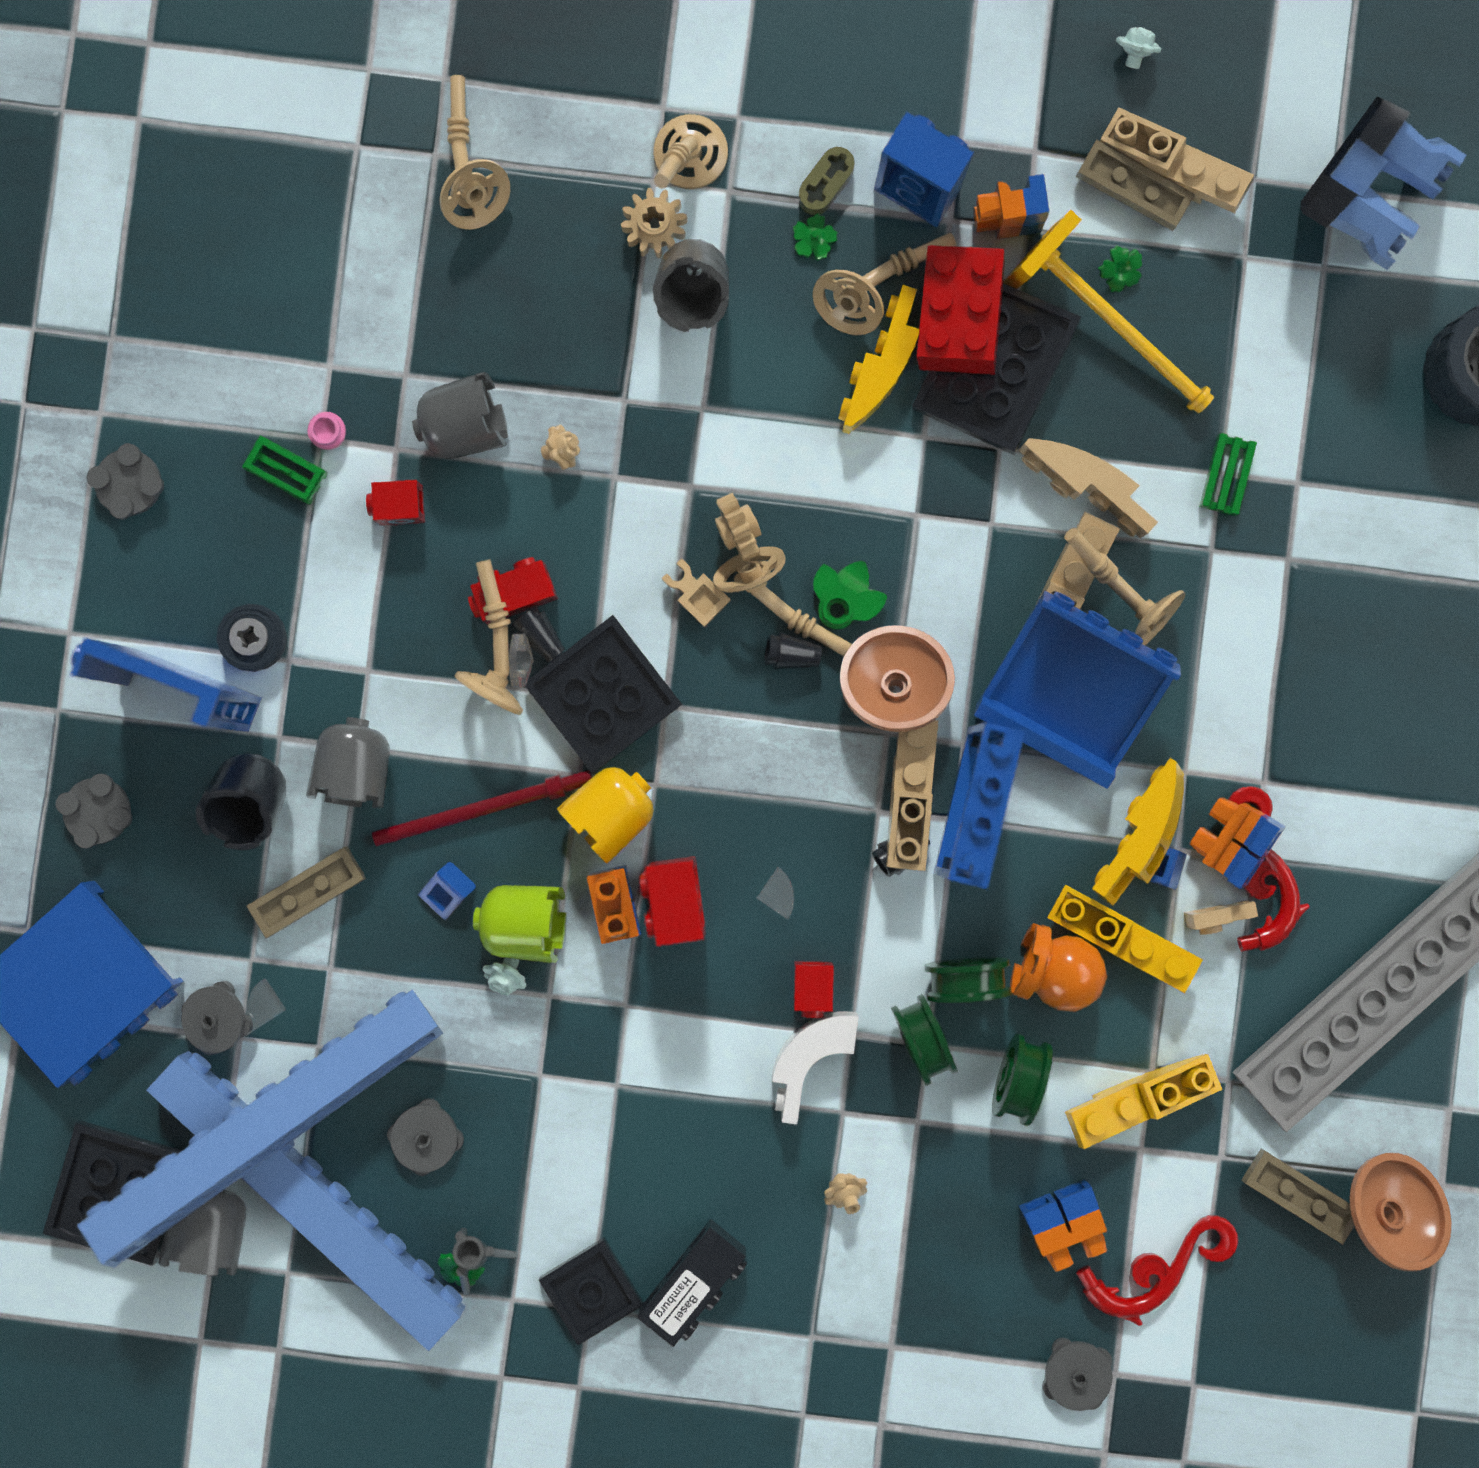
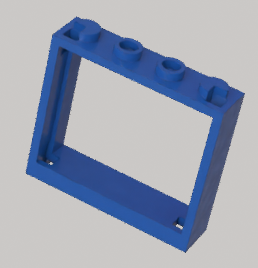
(979, 804)

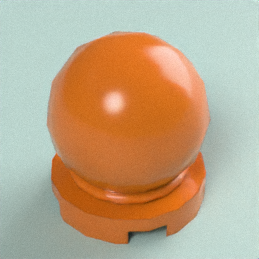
(1061, 971)

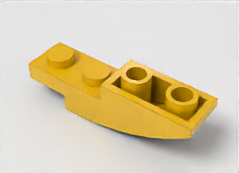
(878, 374)
(1155, 821)
(1125, 939)
(1143, 1098)

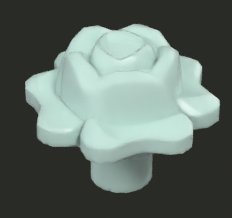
(1138, 44)
(504, 976)

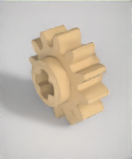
(639, 224)
(738, 527)

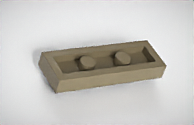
(1135, 185)
(306, 892)
(1300, 1195)

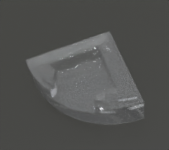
(520, 661)
(778, 893)
(263, 1004)

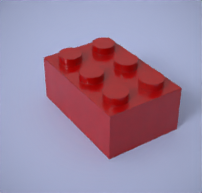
(961, 309)
(674, 901)

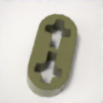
(819, 176)

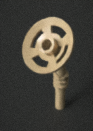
(688, 153)
(468, 183)
(855, 293)
(753, 578)
(1151, 615)
(494, 683)

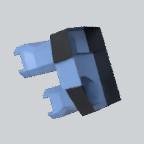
(1343, 189)

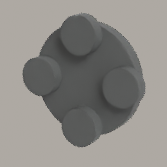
(126, 482)
(95, 810)
(215, 1018)
(424, 1137)
(1078, 1375)

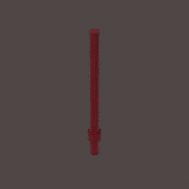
(553, 787)

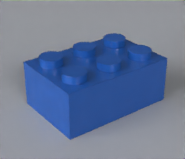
(922, 168)

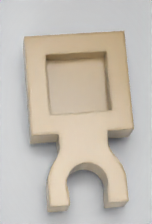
(699, 596)
(1211, 919)

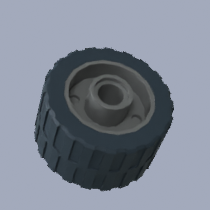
(1454, 368)

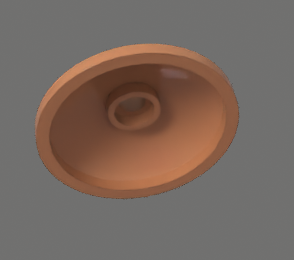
(901, 659)
(1400, 1212)

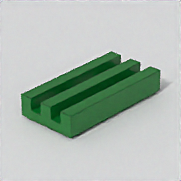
(1236, 444)
(312, 485)

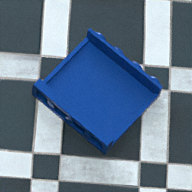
(1077, 687)
(219, 703)
(78, 986)

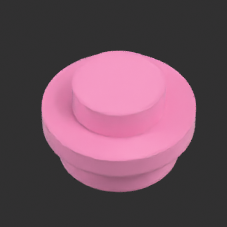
(326, 430)

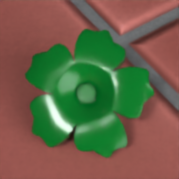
(814, 237)
(1122, 269)
(449, 1269)

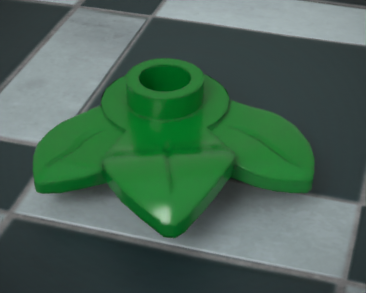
(848, 590)

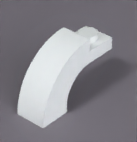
(806, 1046)

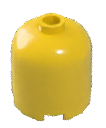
(610, 809)

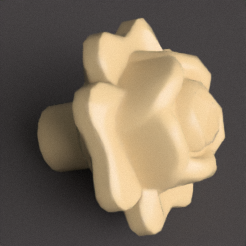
(561, 447)
(845, 1192)

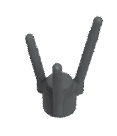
(472, 1254)

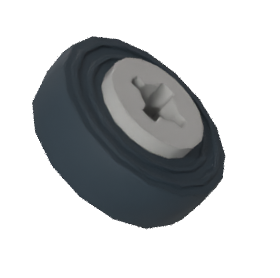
(265, 642)

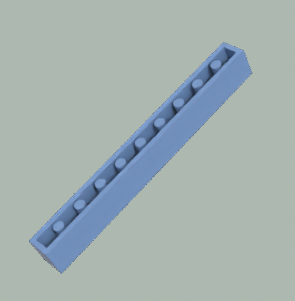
(258, 1130)
(319, 1209)

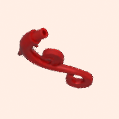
(1290, 909)
(1146, 1264)

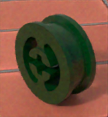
(968, 979)
(924, 1039)
(1022, 1079)

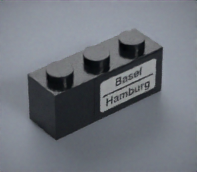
(693, 1284)

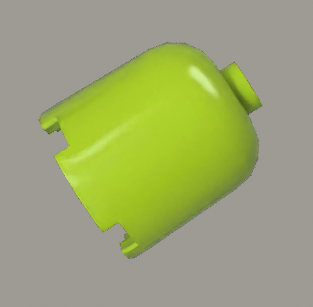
(522, 922)

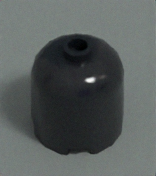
(242, 801)

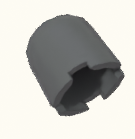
(692, 296)
(461, 418)
(350, 764)
(207, 1237)

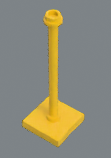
(1046, 256)

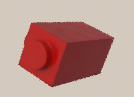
(520, 589)

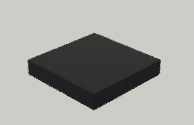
(591, 1291)

